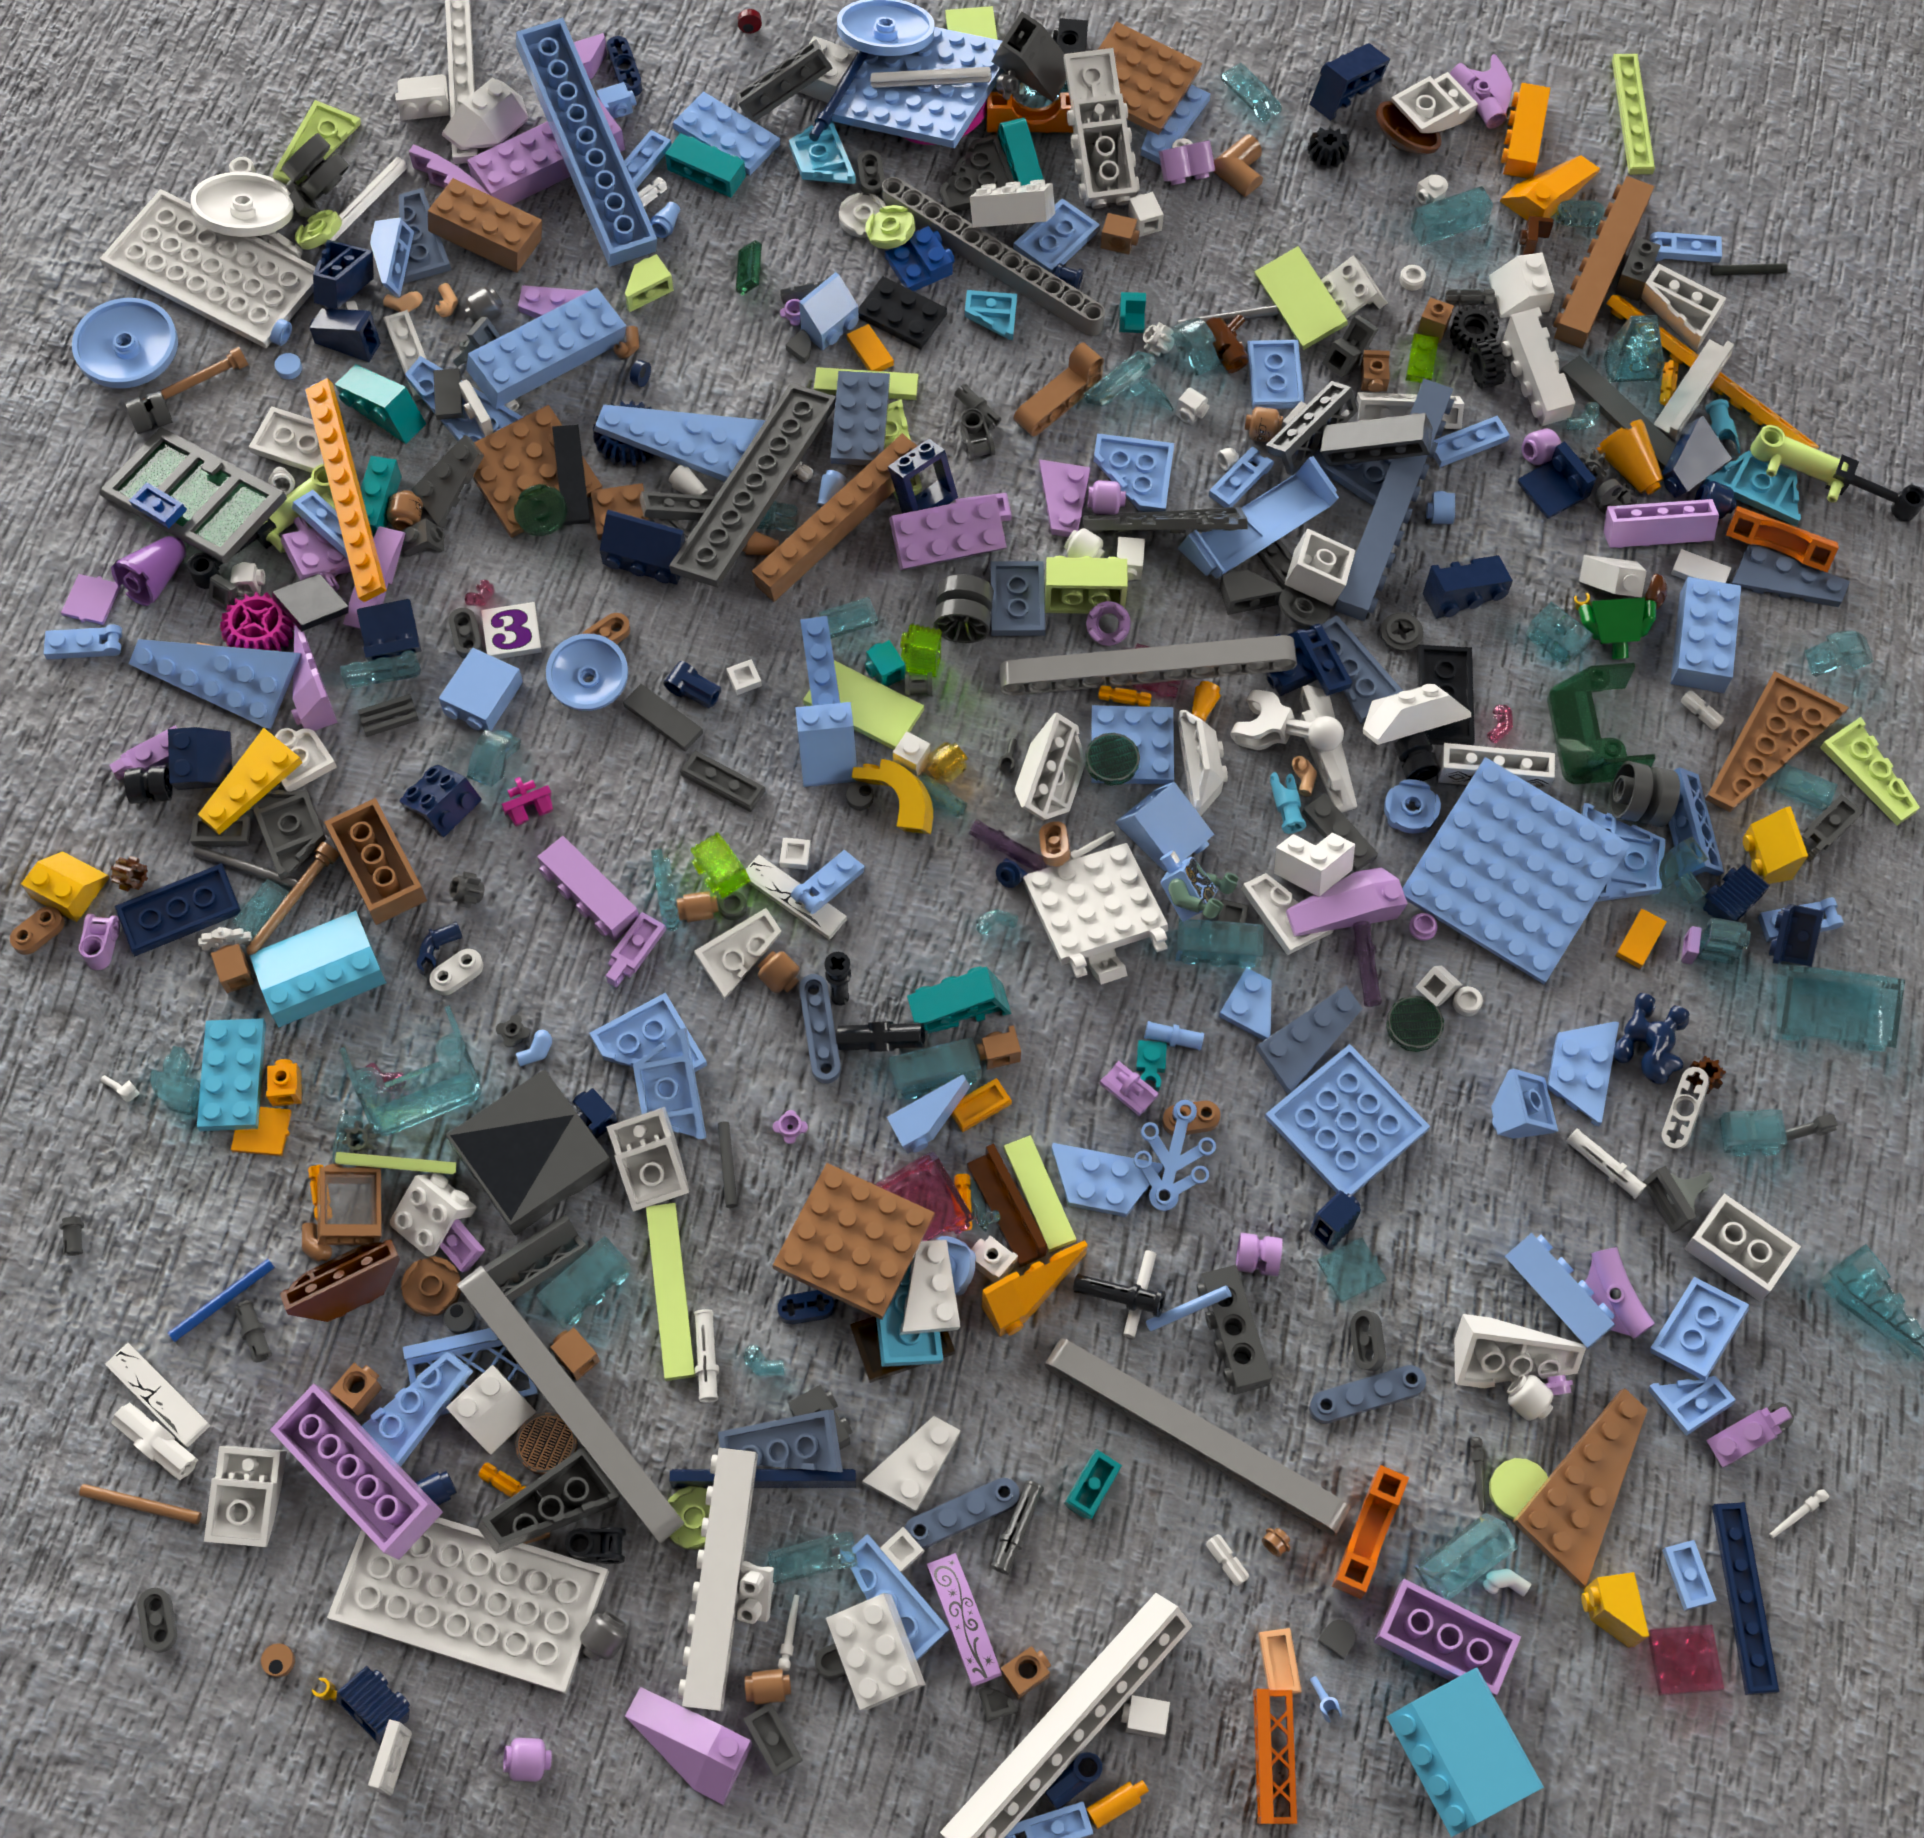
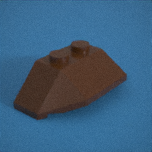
(342, 1283)

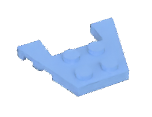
(1639, 867)

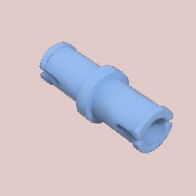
(1174, 1035)

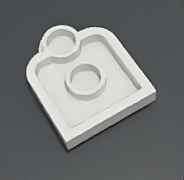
(313, 754)

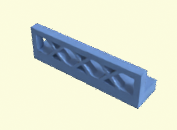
(1693, 820)

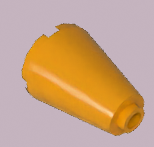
(1633, 457)

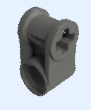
(976, 438)

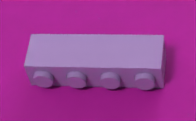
(1661, 523)
(587, 888)

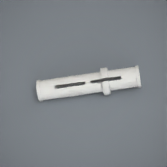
(1607, 1164)
(706, 1366)

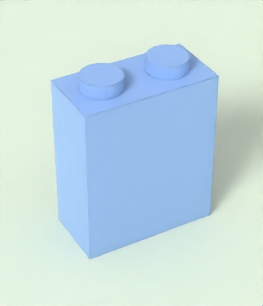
(480, 690)

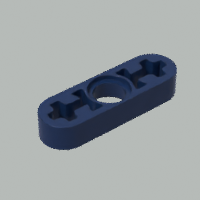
(626, 57)

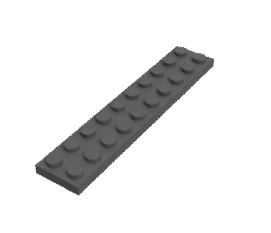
(753, 485)

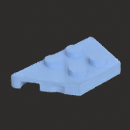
(1583, 1068)
(669, 1081)
(1100, 1179)

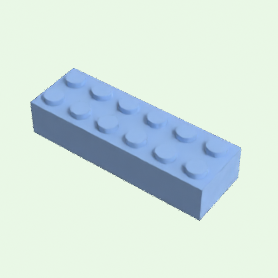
(545, 348)

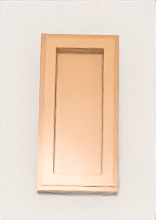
(1279, 1660)

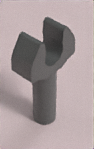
(1821, 1126)

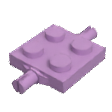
(313, 554)

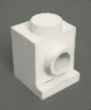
(996, 1268)

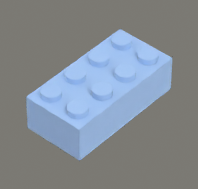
(1706, 635)

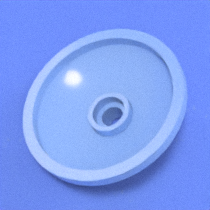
(582, 658)

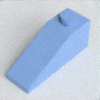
(391, 248)
(924, 1118)

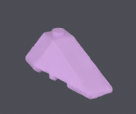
(309, 694)
(1362, 896)

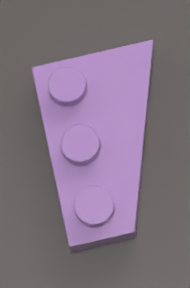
(541, 300)

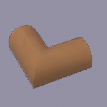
(1235, 162)

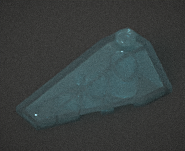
(1635, 351)
(1862, 1289)

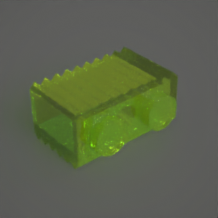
(921, 649)
(719, 865)

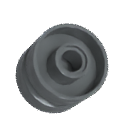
(321, 173)
(963, 608)
(1644, 794)

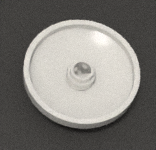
(242, 204)

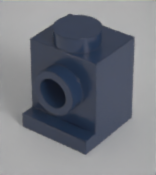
(594, 1112)

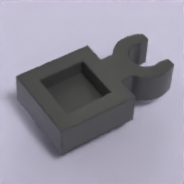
(302, 204)

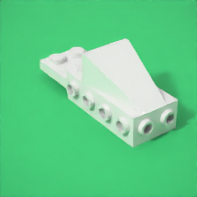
(1099, 118)

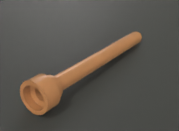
(234, 360)
(324, 856)

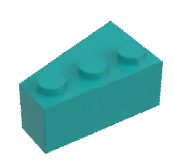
(959, 999)

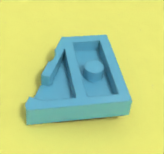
(992, 310)

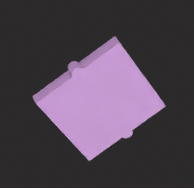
(90, 599)

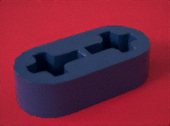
(806, 1314)

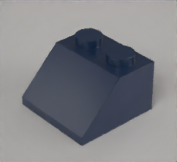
(199, 757)

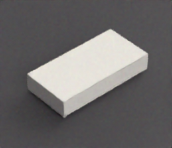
(1699, 567)

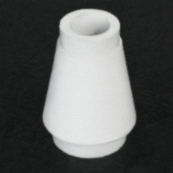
(686, 482)
(286, 484)

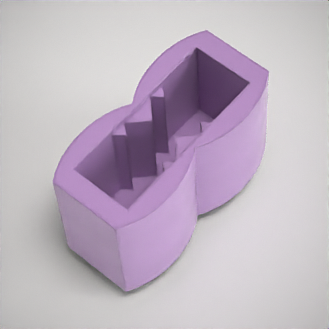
(1187, 161)

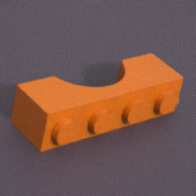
(1045, 119)
(1793, 541)
(1370, 1531)

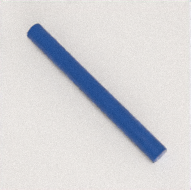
(221, 1300)

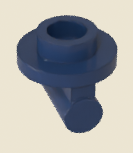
(1009, 873)

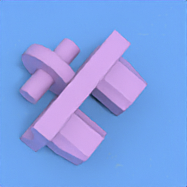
(1129, 1088)

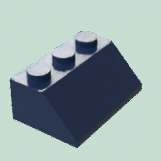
(640, 546)

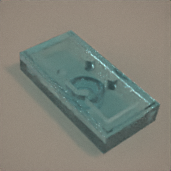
(260, 907)

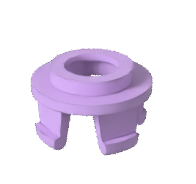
(1093, 623)

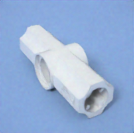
(154, 1441)

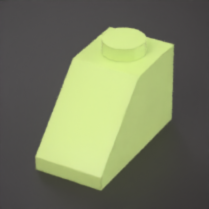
(647, 283)

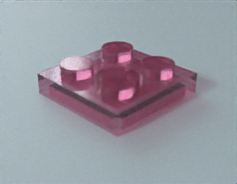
(1685, 1660)

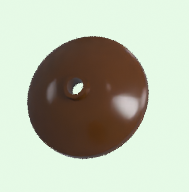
(1403, 133)

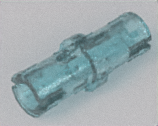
(942, 796)

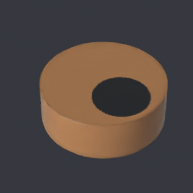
(277, 1660)

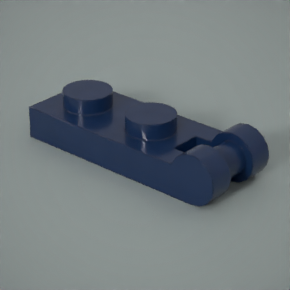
(1323, 659)

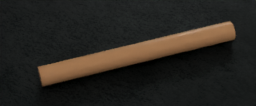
(140, 1504)

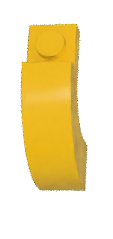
(914, 800)

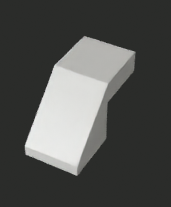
(1106, 966)

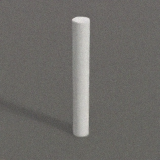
(1143, 1280)

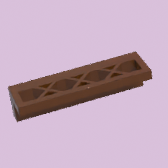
(1002, 1195)

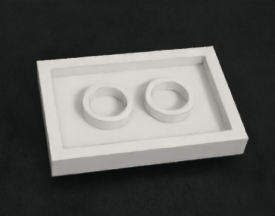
(288, 440)

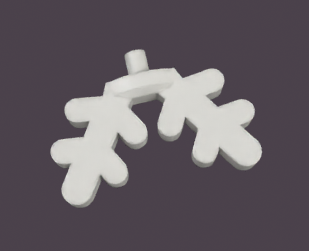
(212, 939)

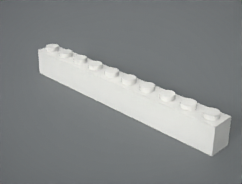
(1071, 1723)

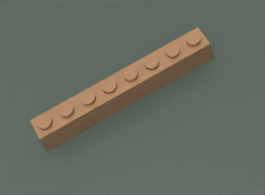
(1603, 263)
(830, 523)

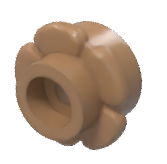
(1276, 1541)

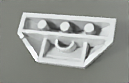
(486, 117)
(1411, 713)
(1201, 760)
(1051, 769)

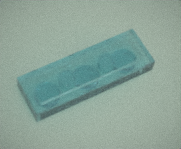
(1120, 379)

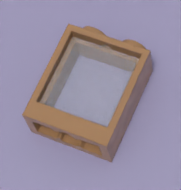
(348, 1205)

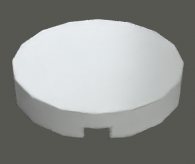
(855, 212)

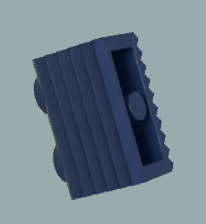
(1736, 895)
(1335, 1219)
(372, 1702)

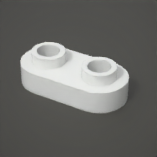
(457, 972)

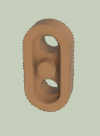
(608, 624)
(1054, 844)
(37, 930)
(1199, 1124)

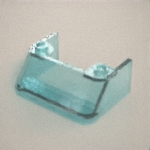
(420, 1093)

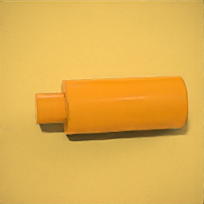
(1116, 1803)

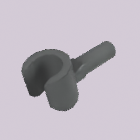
(1008, 757)

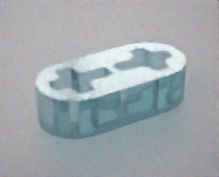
(1579, 213)

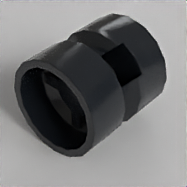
(1417, 756)
(144, 784)

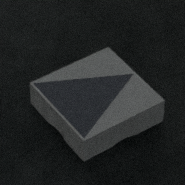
(529, 1151)

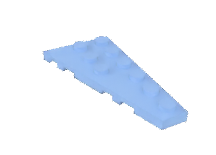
(422, 380)
(689, 439)
(231, 677)

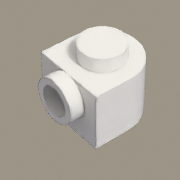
(1431, 189)
(1191, 406)
(247, 578)

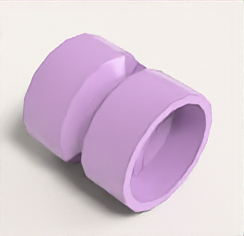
(1259, 1254)

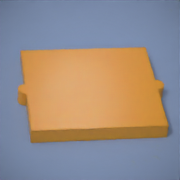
(268, 1138)

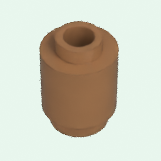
(697, 906)
(767, 1686)

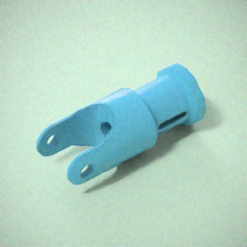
(1721, 422)
(1288, 803)

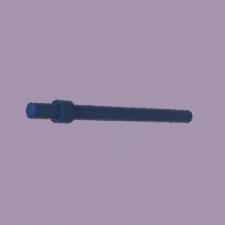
(825, 118)

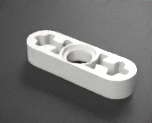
(1699, 1089)

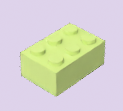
(1083, 582)

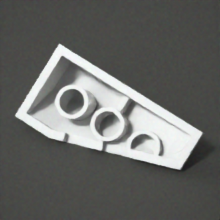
(1499, 1352)

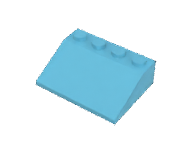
(317, 969)
(1464, 1752)

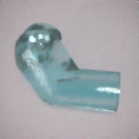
(1586, 420)
(995, 917)
(760, 1365)

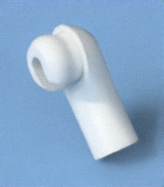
(1505, 1578)

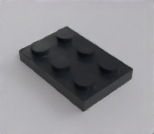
(901, 312)

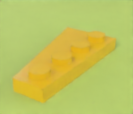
(252, 777)

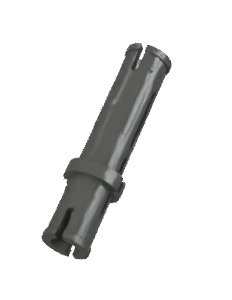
(1012, 1539)

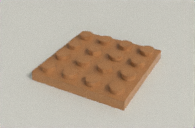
(1149, 76)
(521, 458)
(853, 1241)

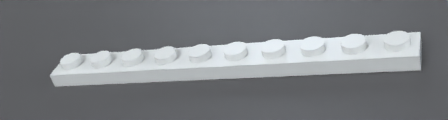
(460, 63)

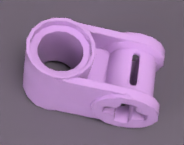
(99, 935)

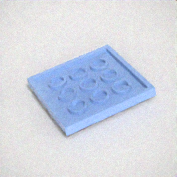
(1347, 1122)

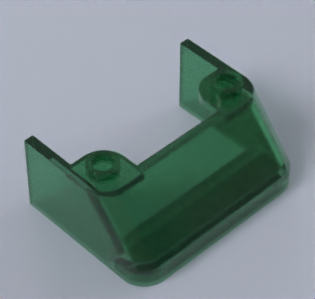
(1579, 745)

